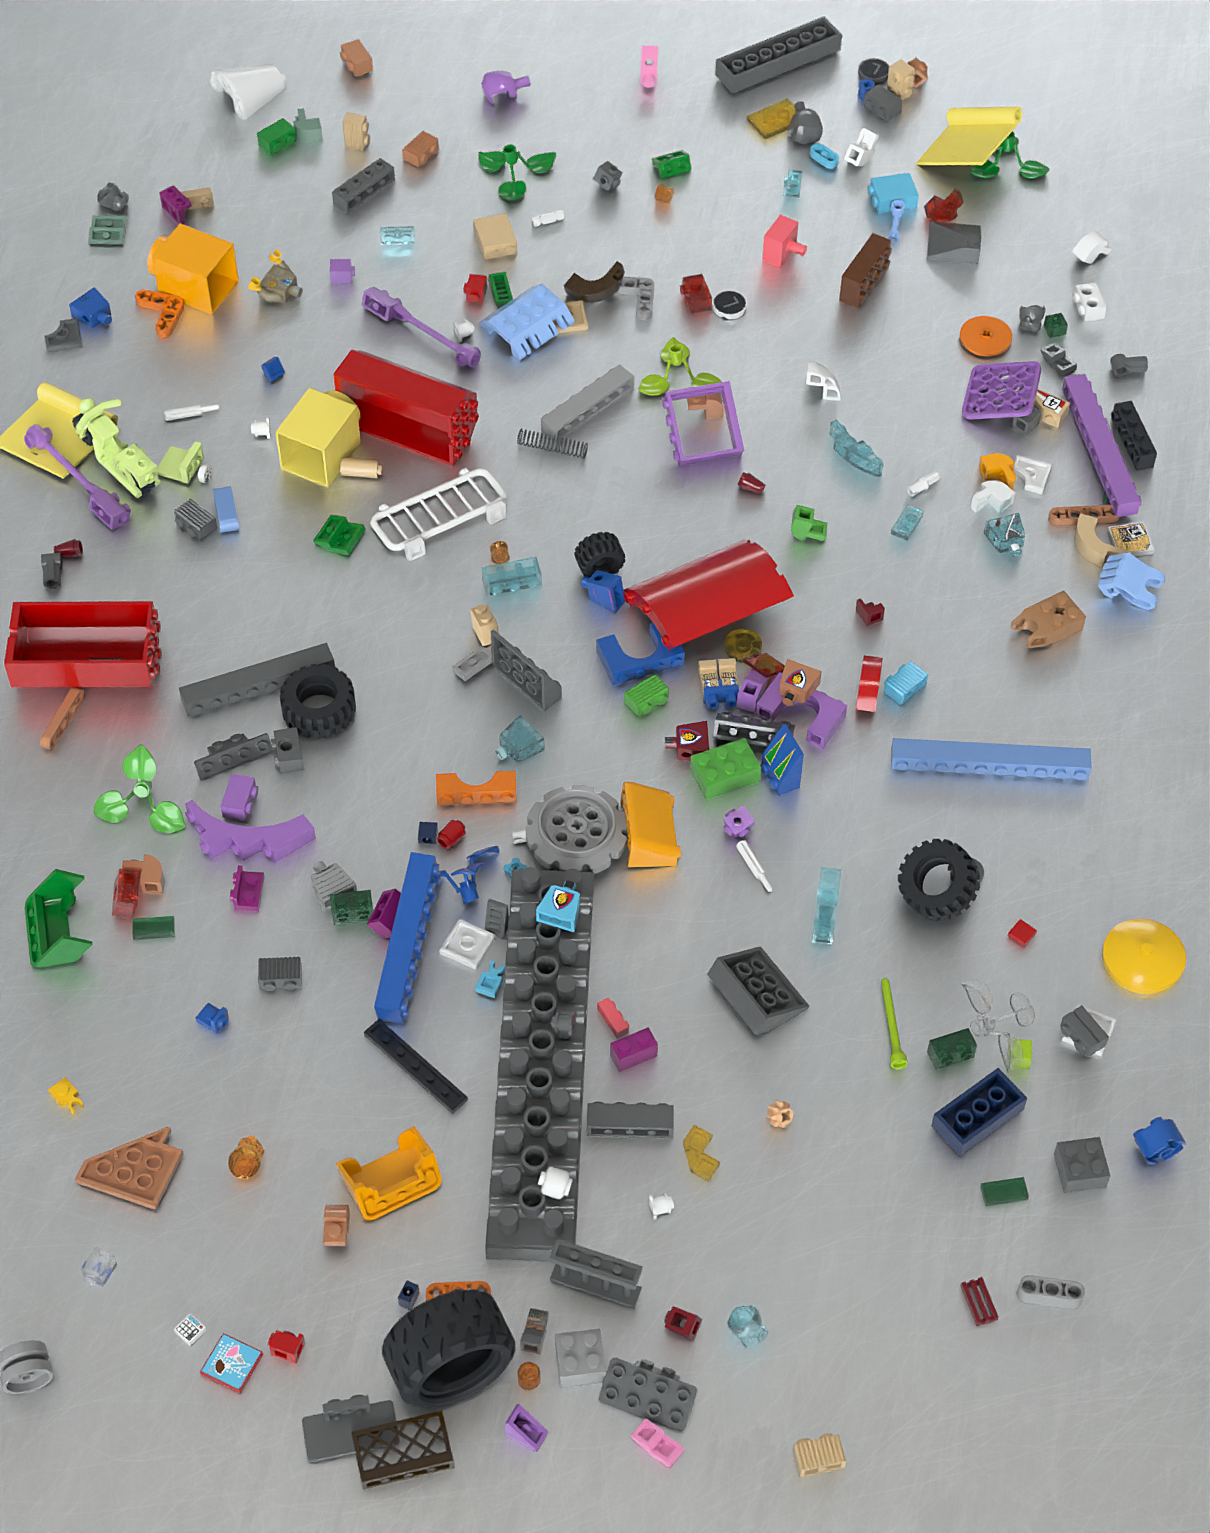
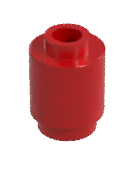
(451, 834)

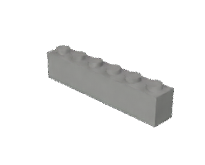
(587, 402)

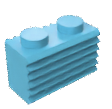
(905, 682)

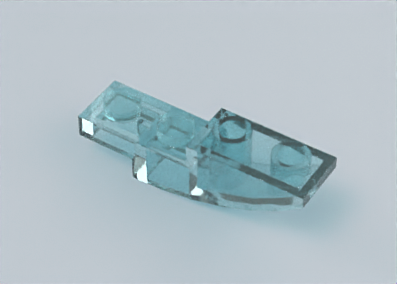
(854, 452)
(826, 905)

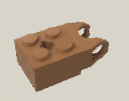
(1050, 620)

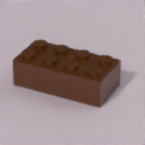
(865, 270)

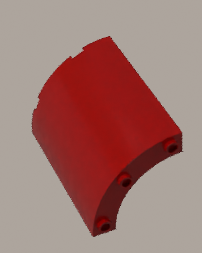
(710, 592)

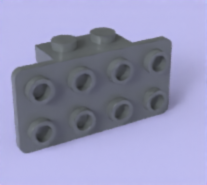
(648, 1392)
(330, 1434)

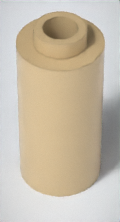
(361, 467)

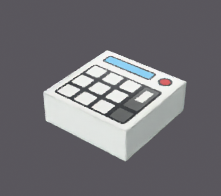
(190, 1329)

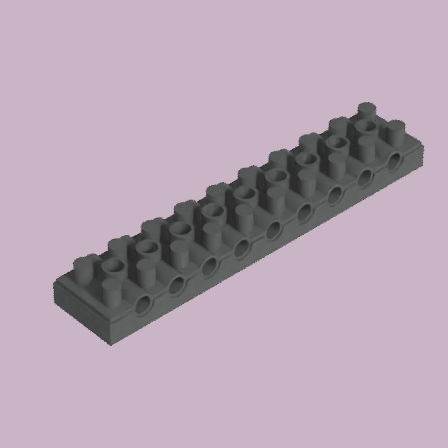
(539, 1071)

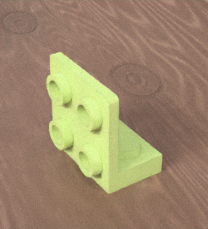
(181, 463)

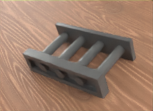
(595, 1273)

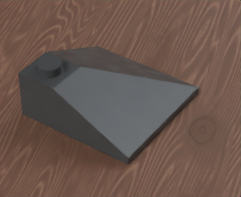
(954, 242)

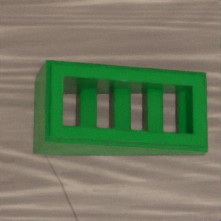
(497, 278)

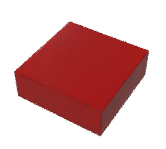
(1022, 933)

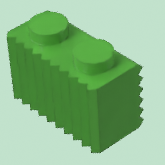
(646, 695)

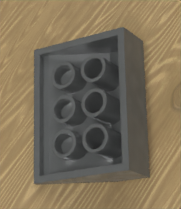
(524, 673)
(757, 989)

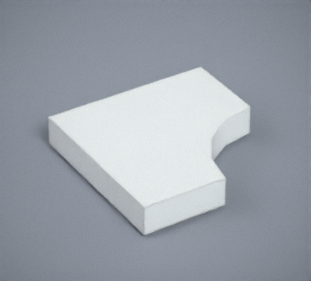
(1033, 473)

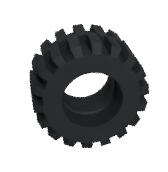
(601, 553)

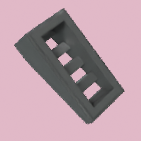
(497, 918)

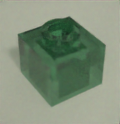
(1055, 325)

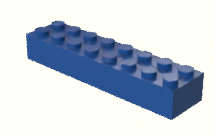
(406, 938)

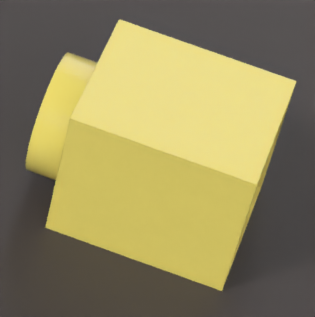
(318, 435)

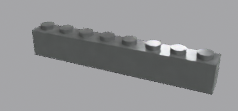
(250, 680)

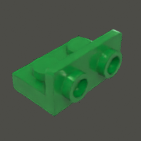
(672, 163)

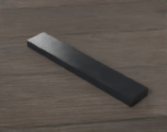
(416, 1066)

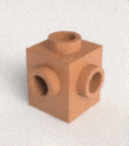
(920, 71)

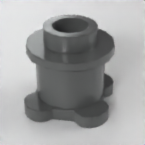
(564, 1023)

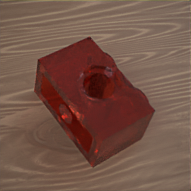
(696, 293)
(125, 893)

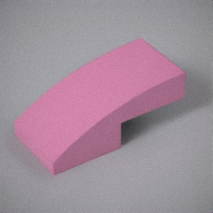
(657, 1443)

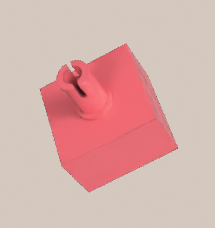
(782, 241)

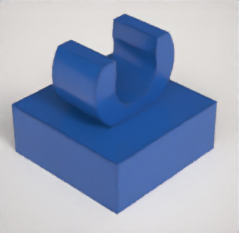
(273, 368)

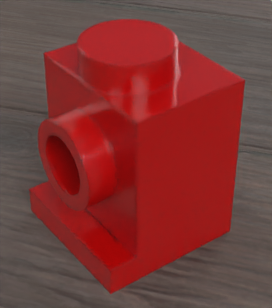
(286, 1345)

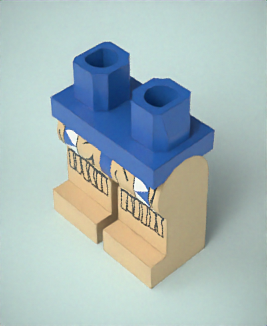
(718, 688)

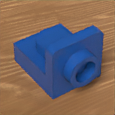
(213, 1017)

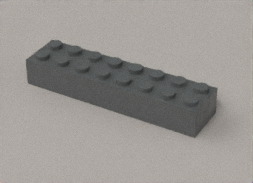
(778, 54)

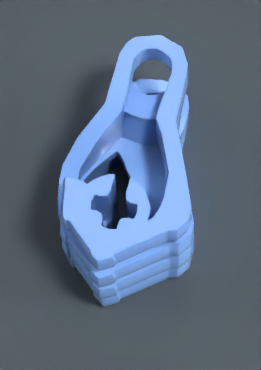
(1130, 577)

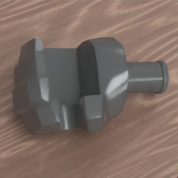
(805, 125)

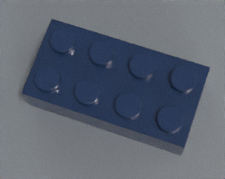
(979, 1112)

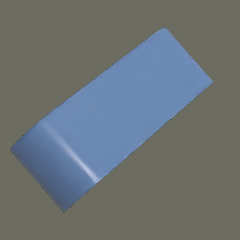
(226, 509)

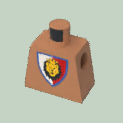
(798, 682)

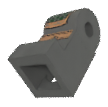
(534, 1331)

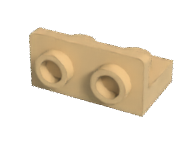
(199, 198)

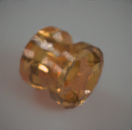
(664, 193)
(499, 552)
(527, 1371)

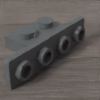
(232, 753)

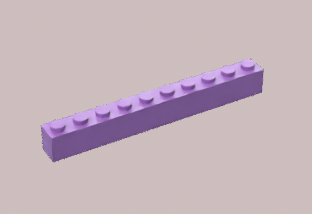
(1101, 445)

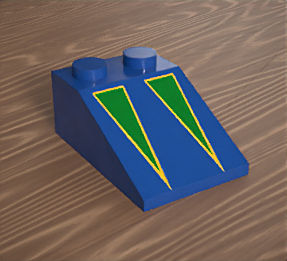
(783, 762)

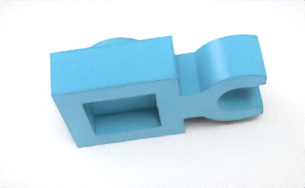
(490, 981)

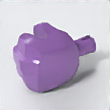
(502, 81)

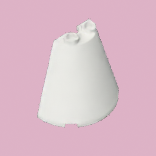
(249, 86)

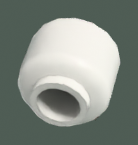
(555, 1182)

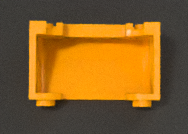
(649, 826)
(393, 1177)

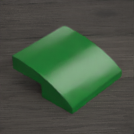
(339, 535)

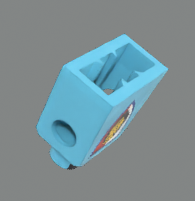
(560, 906)

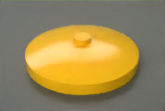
(1144, 956)

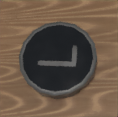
(874, 69)

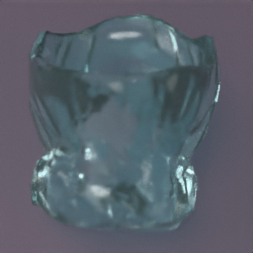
(747, 1325)

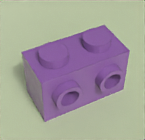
(238, 797)

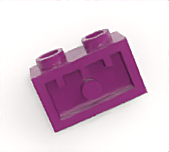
(174, 203)
(247, 889)

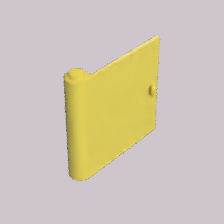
(972, 135)
(56, 411)

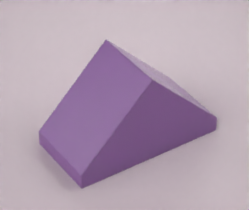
(525, 1428)

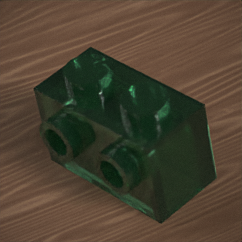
(351, 906)
(952, 1048)

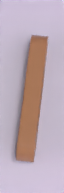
(1106, 510)
(62, 718)

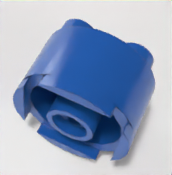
(1159, 1140)

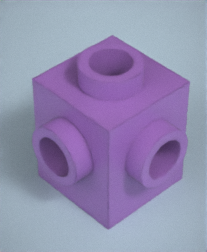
(743, 817)

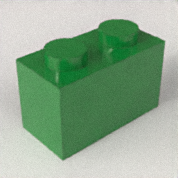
(276, 136)

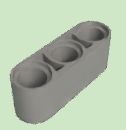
(1041, 1297)

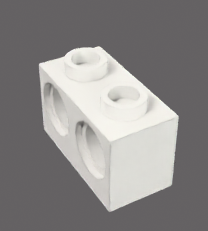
(1089, 302)

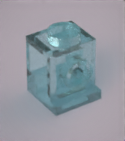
(792, 184)

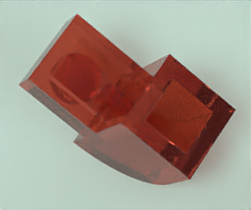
(944, 210)

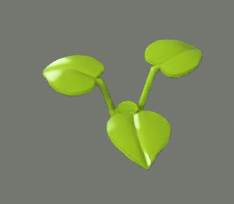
(674, 353)

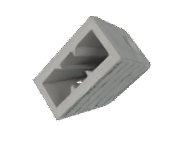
(330, 881)

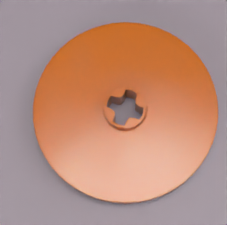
(975, 335)

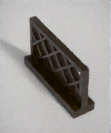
(403, 1469)

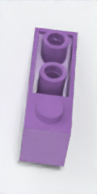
(752, 690)

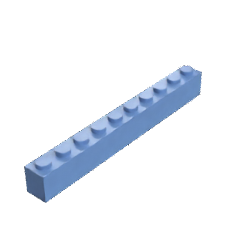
(990, 758)

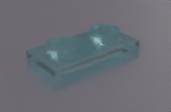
(397, 235)
(907, 522)

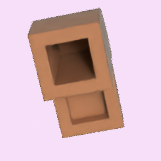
(711, 404)
(150, 875)
(336, 1225)

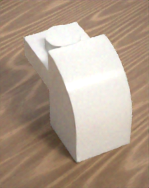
(862, 151)
(1091, 246)
(995, 494)

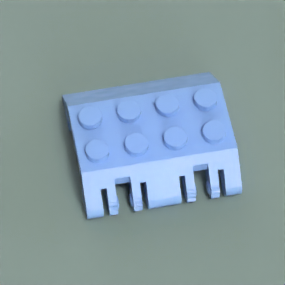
(529, 317)

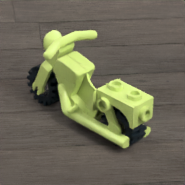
(98, 430)

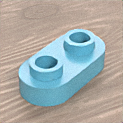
(824, 155)

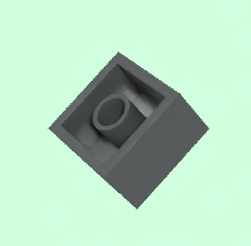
(1082, 1164)

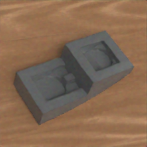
(1058, 360)

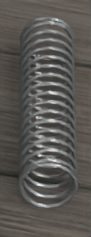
(553, 440)

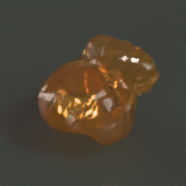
(246, 1158)

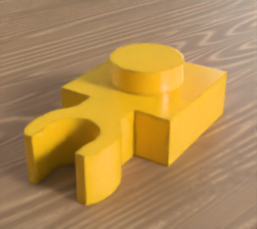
(65, 1093)

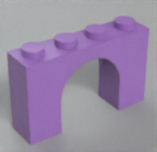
(829, 712)

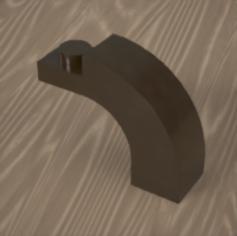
(597, 289)

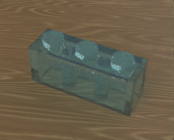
(511, 576)

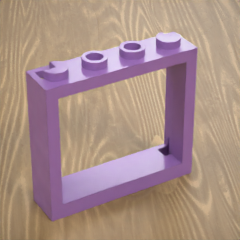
(731, 415)

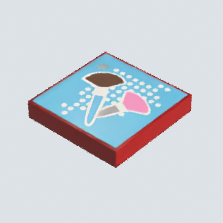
(231, 1363)

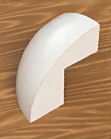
(822, 376)

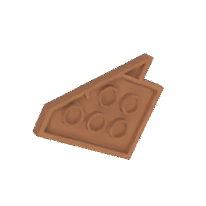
(134, 1170)

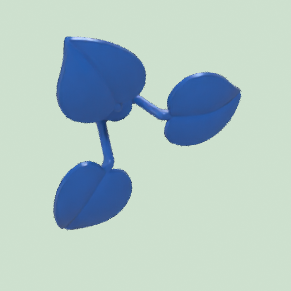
(467, 888)

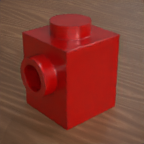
(475, 288)

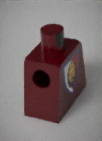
(689, 740)

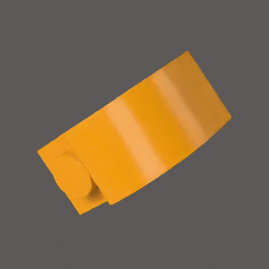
(998, 466)

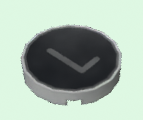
(729, 304)

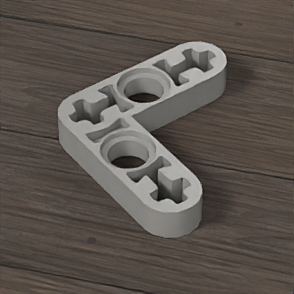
(641, 291)

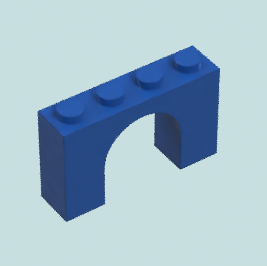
(624, 668)

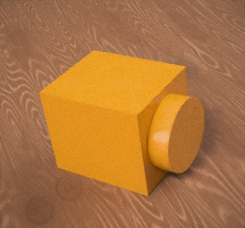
(194, 267)

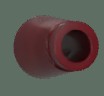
(751, 483)
(70, 548)

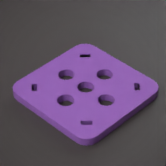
(989, 377)

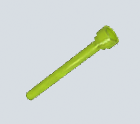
(898, 1058)

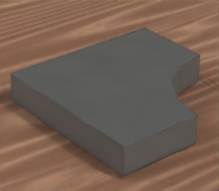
(65, 337)

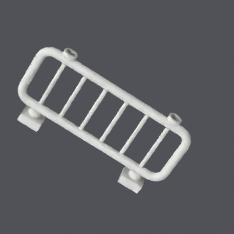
(415, 546)

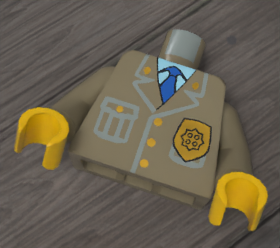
(278, 283)

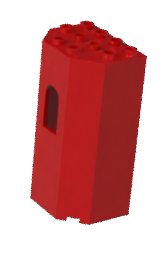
(408, 406)
(83, 644)

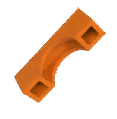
(454, 791)

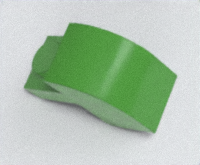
(805, 525)

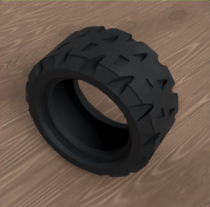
(448, 1348)

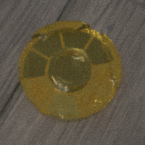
(742, 644)

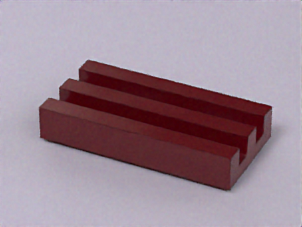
(973, 1284)

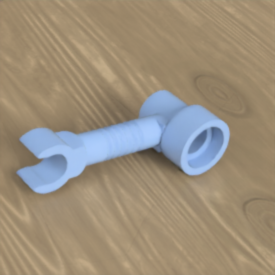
(897, 209)

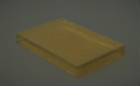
(772, 119)

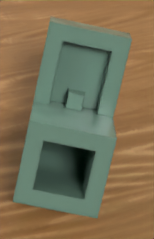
(307, 129)

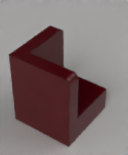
(869, 612)

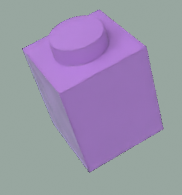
(341, 271)

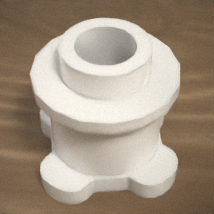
(463, 329)
(261, 428)
(660, 1205)

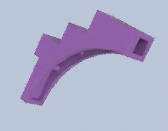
(246, 841)

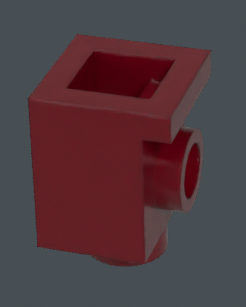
(691, 1324)

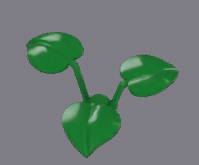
(1029, 169)
(514, 190)

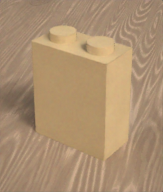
(495, 236)

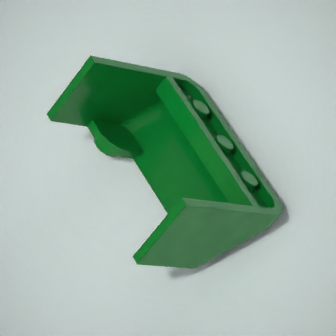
(48, 921)

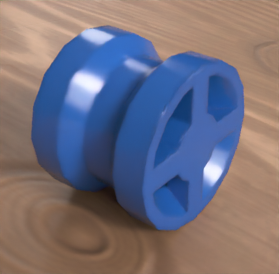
(864, 86)

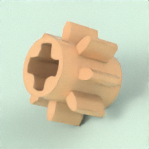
(779, 1113)

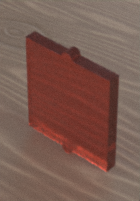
(765, 664)

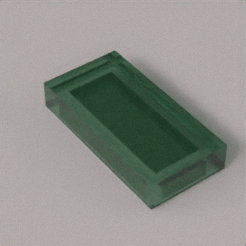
(153, 927)
(1004, 1191)

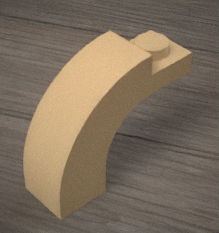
(1090, 545)

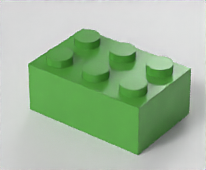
(725, 768)

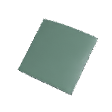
(107, 229)

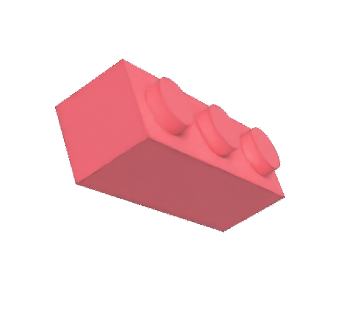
(613, 1017)

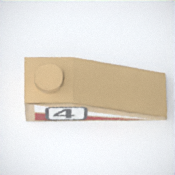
(1053, 408)

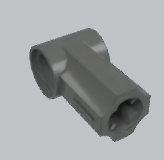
(1124, 365)
(51, 568)

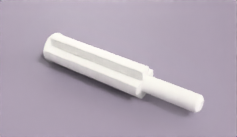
(189, 411)
(753, 863)

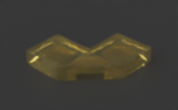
(698, 1161)

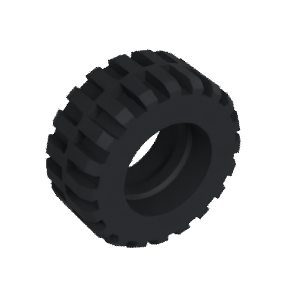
(318, 681)
(921, 862)

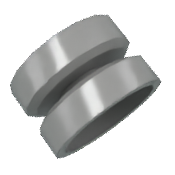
(24, 1367)

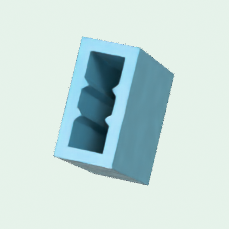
(890, 188)

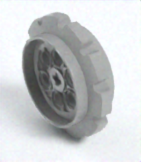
(576, 829)

